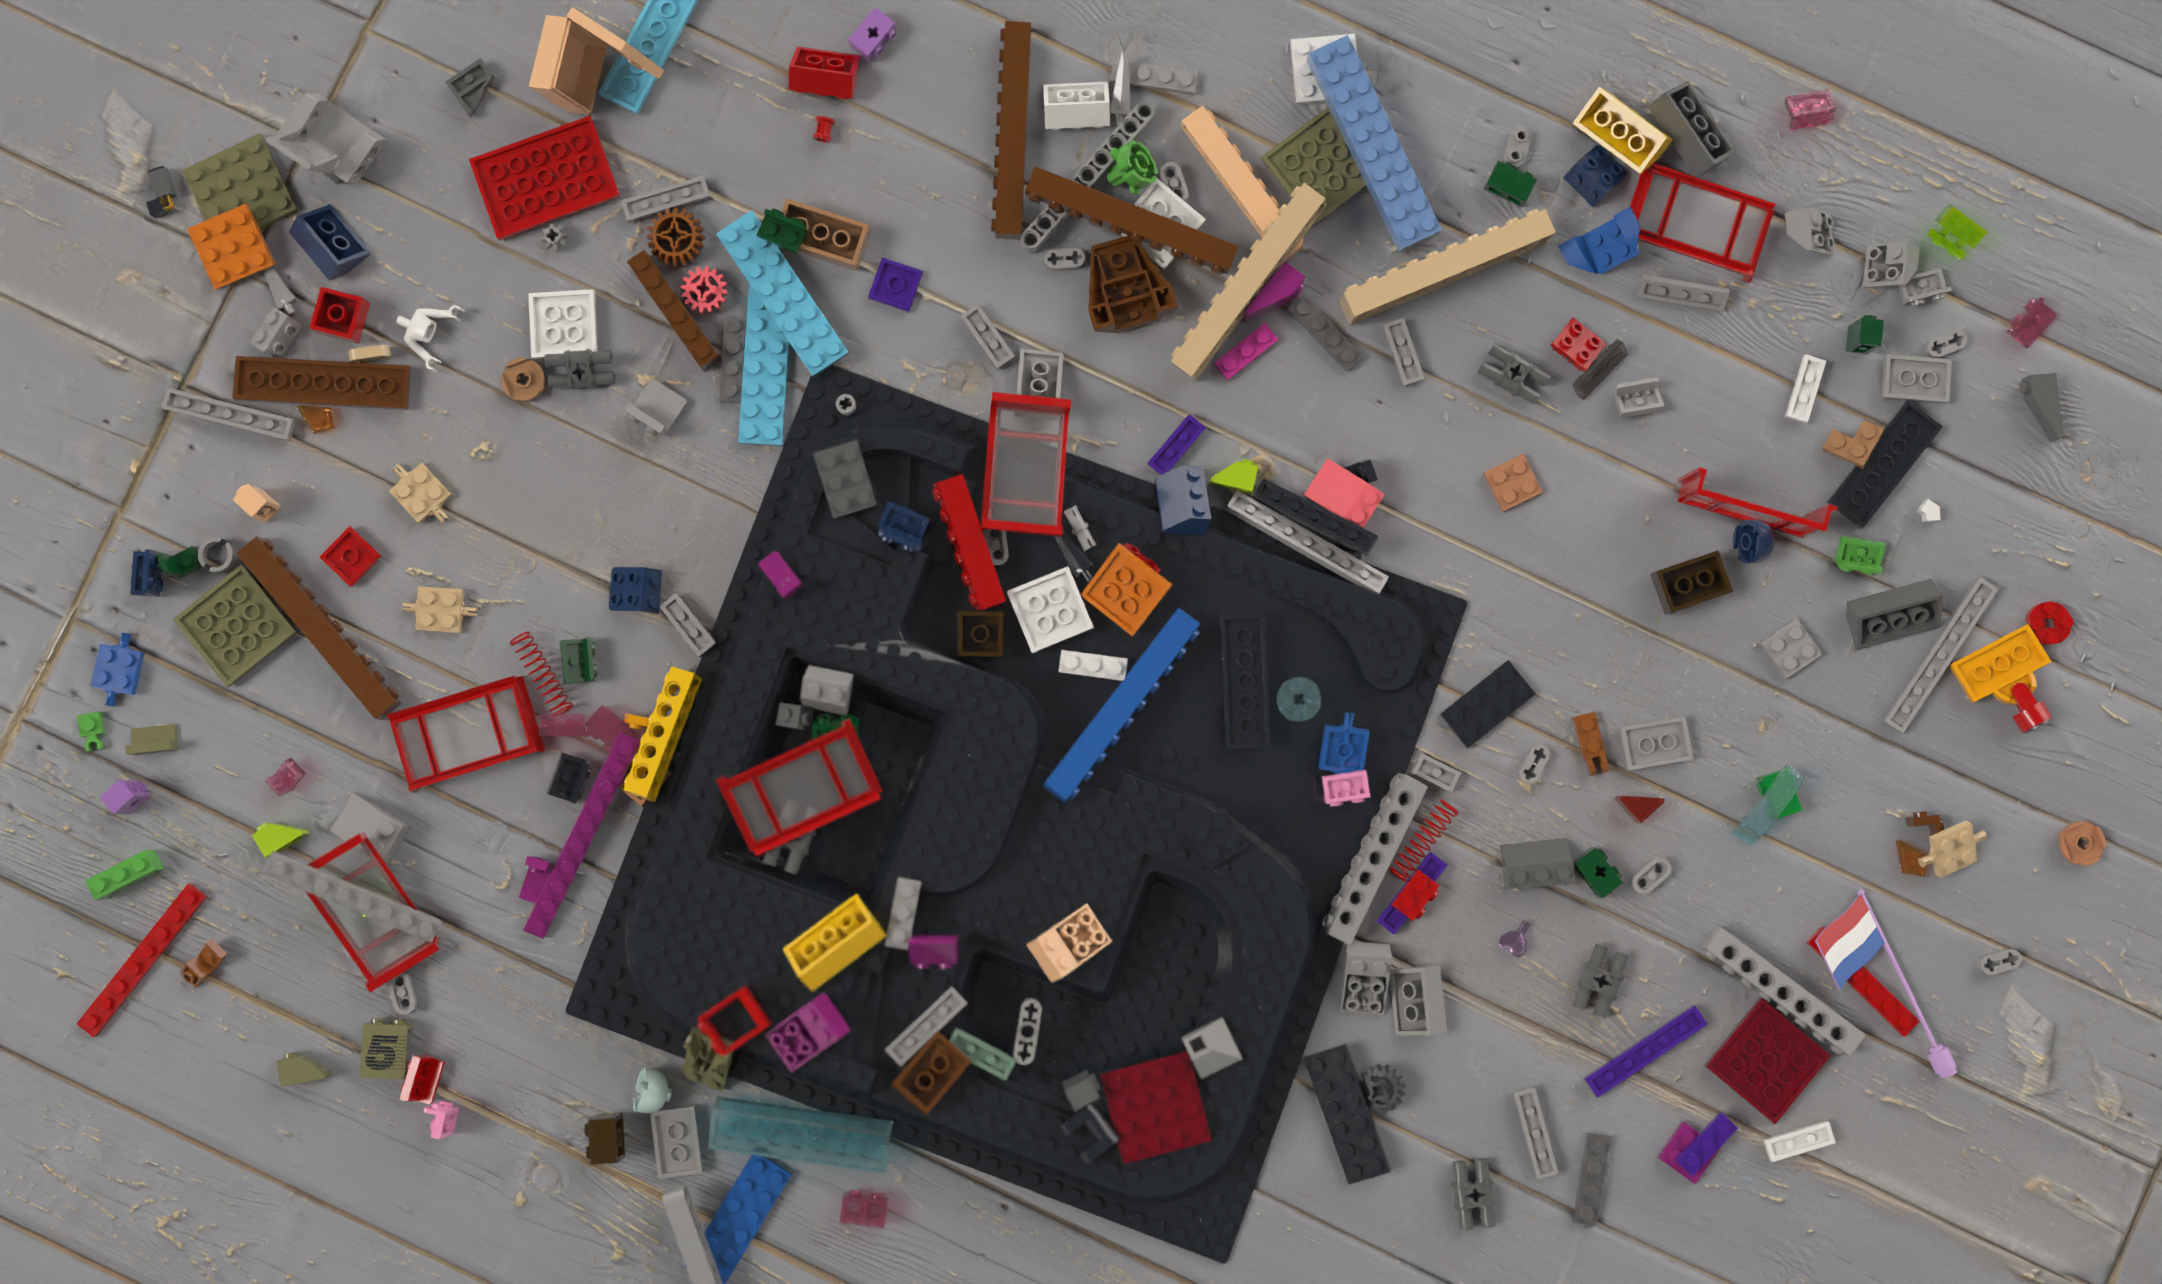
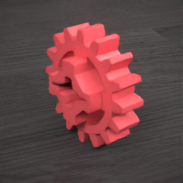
(703, 299)

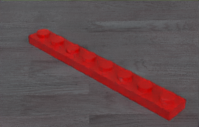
(141, 960)

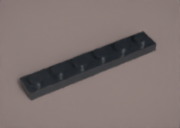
(1315, 517)

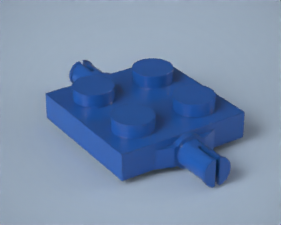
(117, 669)
(1343, 747)

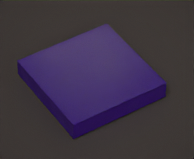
(895, 285)

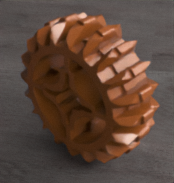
(666, 236)

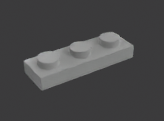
(987, 336)
(1403, 352)
(688, 625)
(903, 913)

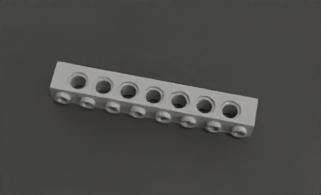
(1384, 853)
(1849, 1035)

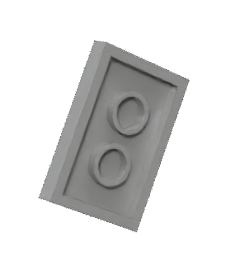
(1916, 378)
(1656, 743)
(676, 1142)

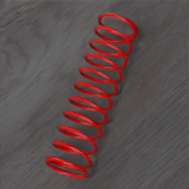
(543, 675)
(1397, 873)

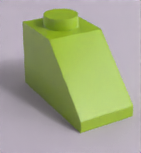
(1237, 476)
(277, 837)

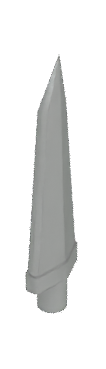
(1121, 95)
(280, 291)

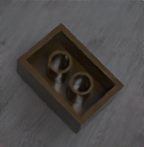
(1691, 582)

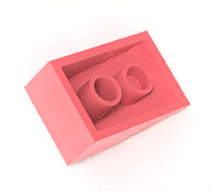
(1344, 493)

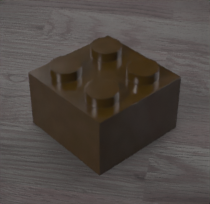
(980, 633)
(605, 1138)

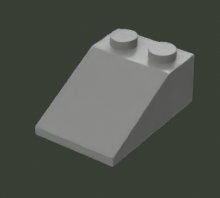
(1040, 373)
(379, 825)

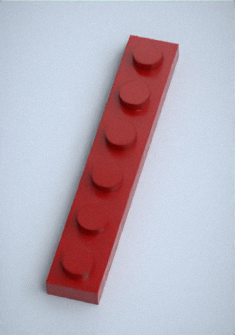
(1876, 996)

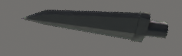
(1076, 559)

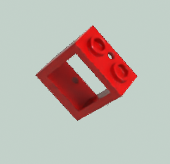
(753, 1008)

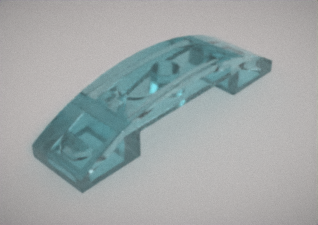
(1769, 806)

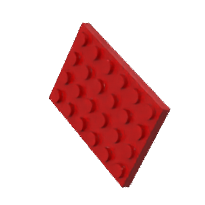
(544, 178)

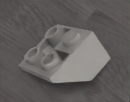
(1811, 230)
(1890, 264)
(1211, 1047)

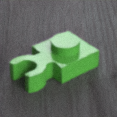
(91, 726)

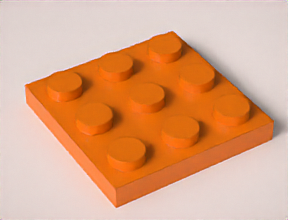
(231, 246)
(1126, 589)

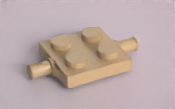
(420, 493)
(439, 609)
(1953, 849)

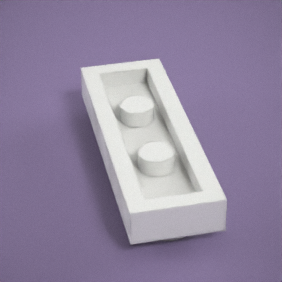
(1805, 389)
(1093, 665)
(1799, 1141)

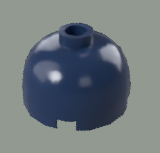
(1754, 541)

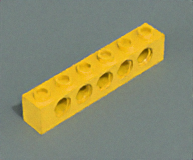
(666, 744)

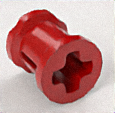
(823, 129)

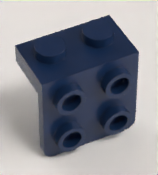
(1595, 175)
(902, 526)
(145, 574)
(635, 589)

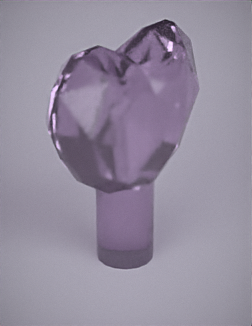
(1515, 940)

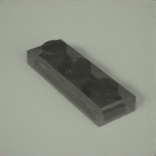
(1600, 369)

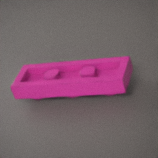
(1246, 351)

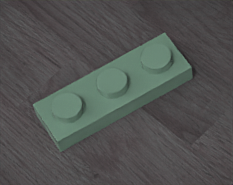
(983, 1054)

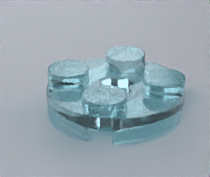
(1300, 711)

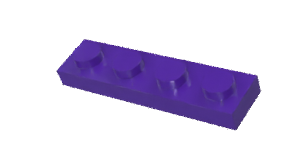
(1391, 917)

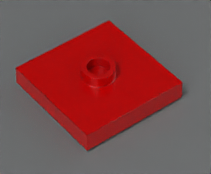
(350, 556)

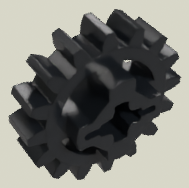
(1390, 1092)

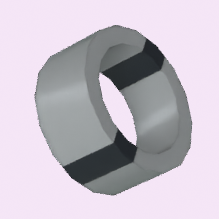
(230, 562)

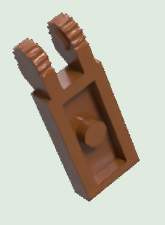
(1590, 741)

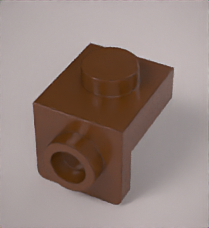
(1921, 818)

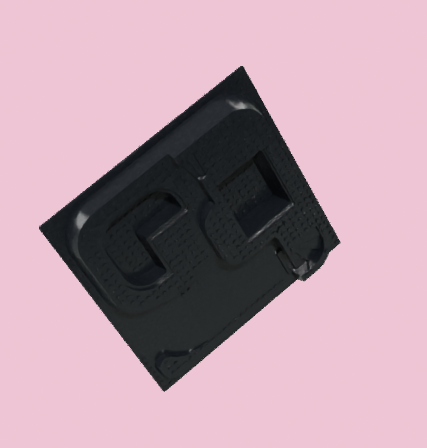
(996, 852)

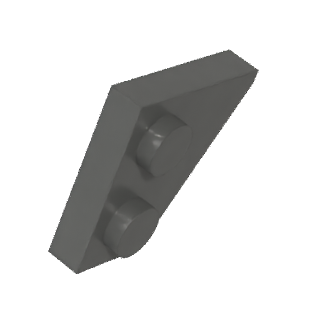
(471, 85)

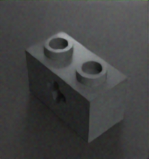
(1081, 1089)

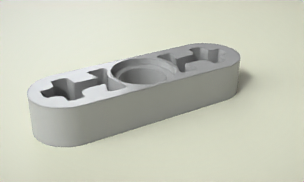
(1019, 1046)

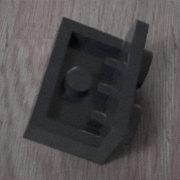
(569, 778)

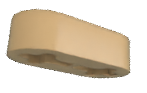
(369, 354)

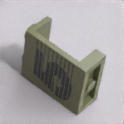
(384, 1049)

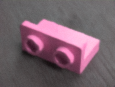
(1345, 787)
(445, 1119)

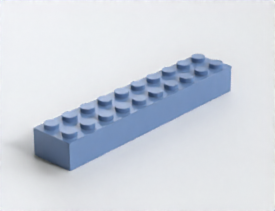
(1373, 144)

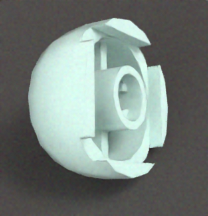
(651, 1091)

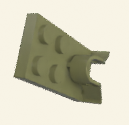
(703, 1063)

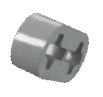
(1063, 254)
(1943, 339)
(1529, 761)
(2000, 966)

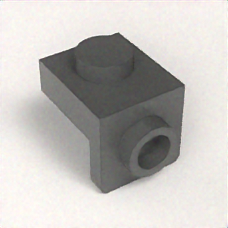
(795, 716)

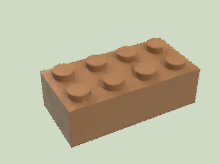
(830, 235)

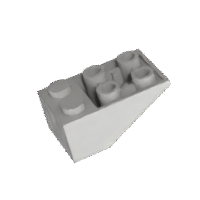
(1365, 978)

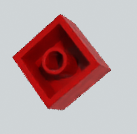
(339, 315)

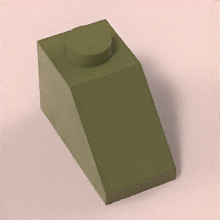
(300, 1069)

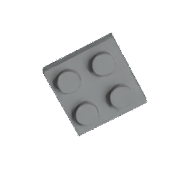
(1790, 648)

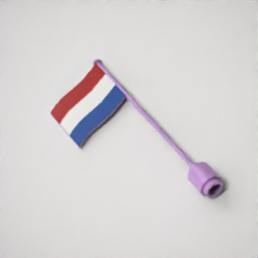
(1853, 942)

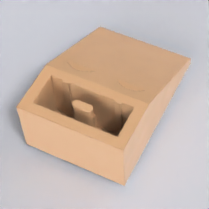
(1069, 943)

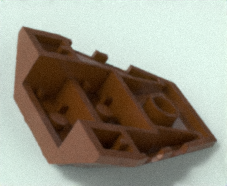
(1126, 287)

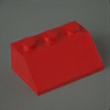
(823, 72)

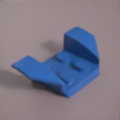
(1605, 245)

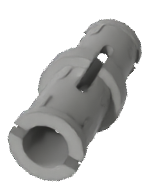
(1080, 528)

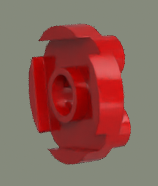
(2061, 622)

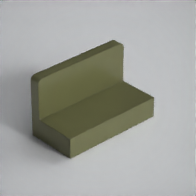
(153, 739)

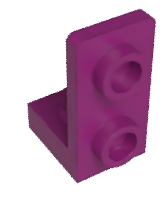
(780, 575)
(535, 878)

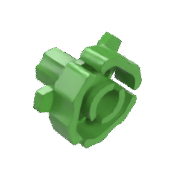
(1135, 169)

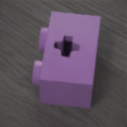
(873, 24)
(125, 796)

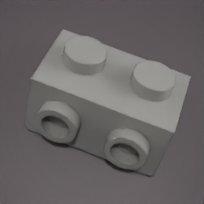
(1924, 286)
(276, 333)
(1638, 397)

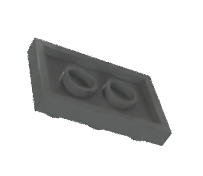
(844, 478)

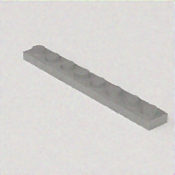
(1306, 542)
(1940, 655)
(351, 896)

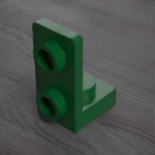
(180, 563)

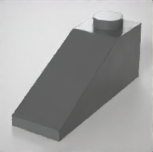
(2042, 398)

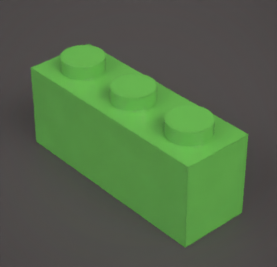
(124, 874)

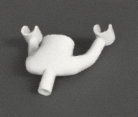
(422, 329)

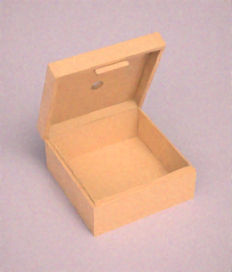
(572, 60)

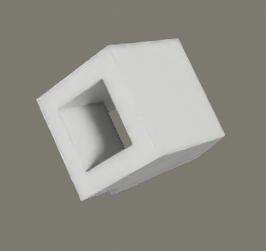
(1929, 511)

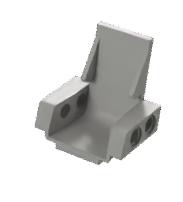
(327, 140)

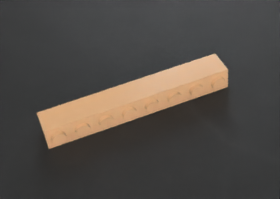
(1232, 170)

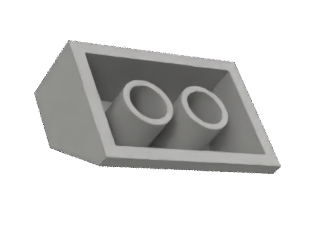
(1418, 1001)

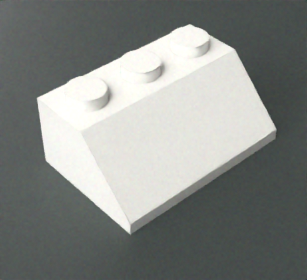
(1076, 105)

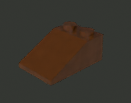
(930, 1073)

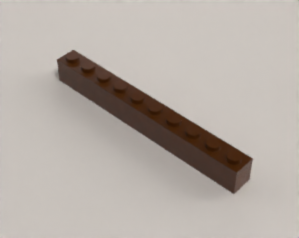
(1012, 130)
(1131, 221)
(319, 628)

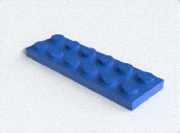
(744, 1212)

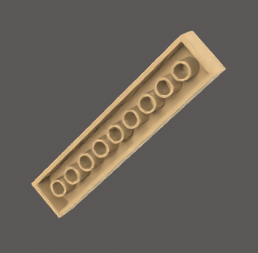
(1447, 266)
(1249, 281)

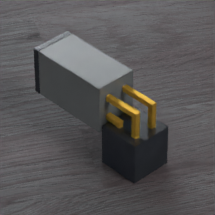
(163, 190)

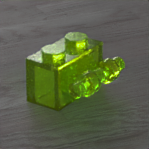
(1959, 225)

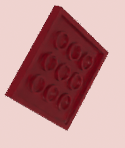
(1767, 1061)
(1155, 1107)

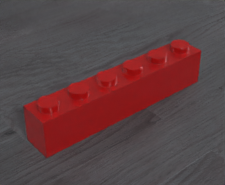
(969, 542)

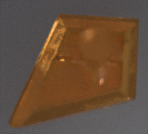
(318, 418)
(1909, 858)

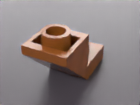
(203, 964)

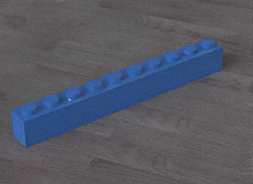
(1121, 705)

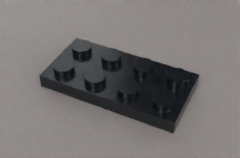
(1487, 704)

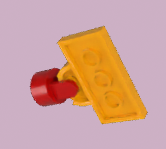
(2007, 673)

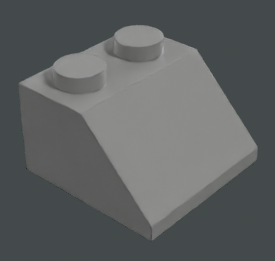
(826, 690)

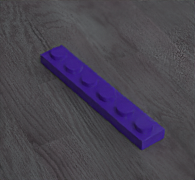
(1645, 1051)

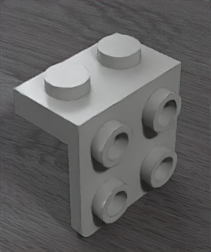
(656, 408)

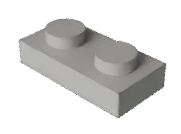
(1436, 772)

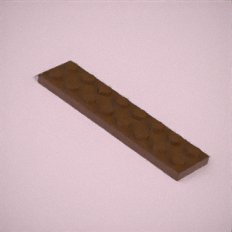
(321, 382)

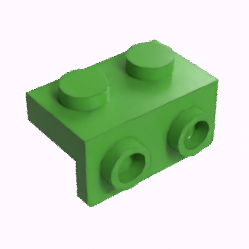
(1859, 555)

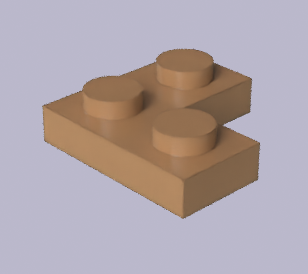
(1856, 449)

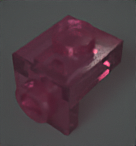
(286, 777)

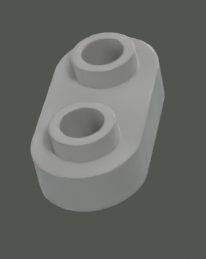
(1517, 146)
(1175, 183)
(997, 544)
(1651, 877)
(399, 993)

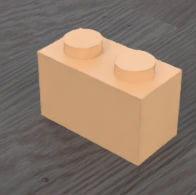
(256, 502)

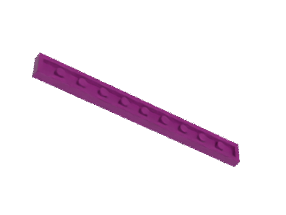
(581, 835)

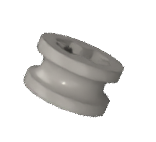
(849, 410)

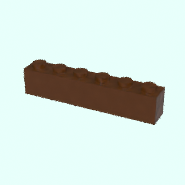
(674, 310)

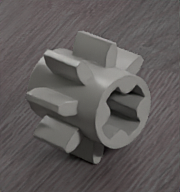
(559, 240)

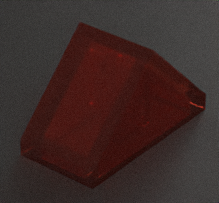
(1639, 807)

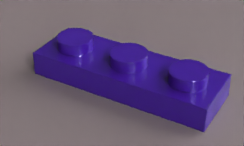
(1176, 445)
(1706, 1143)

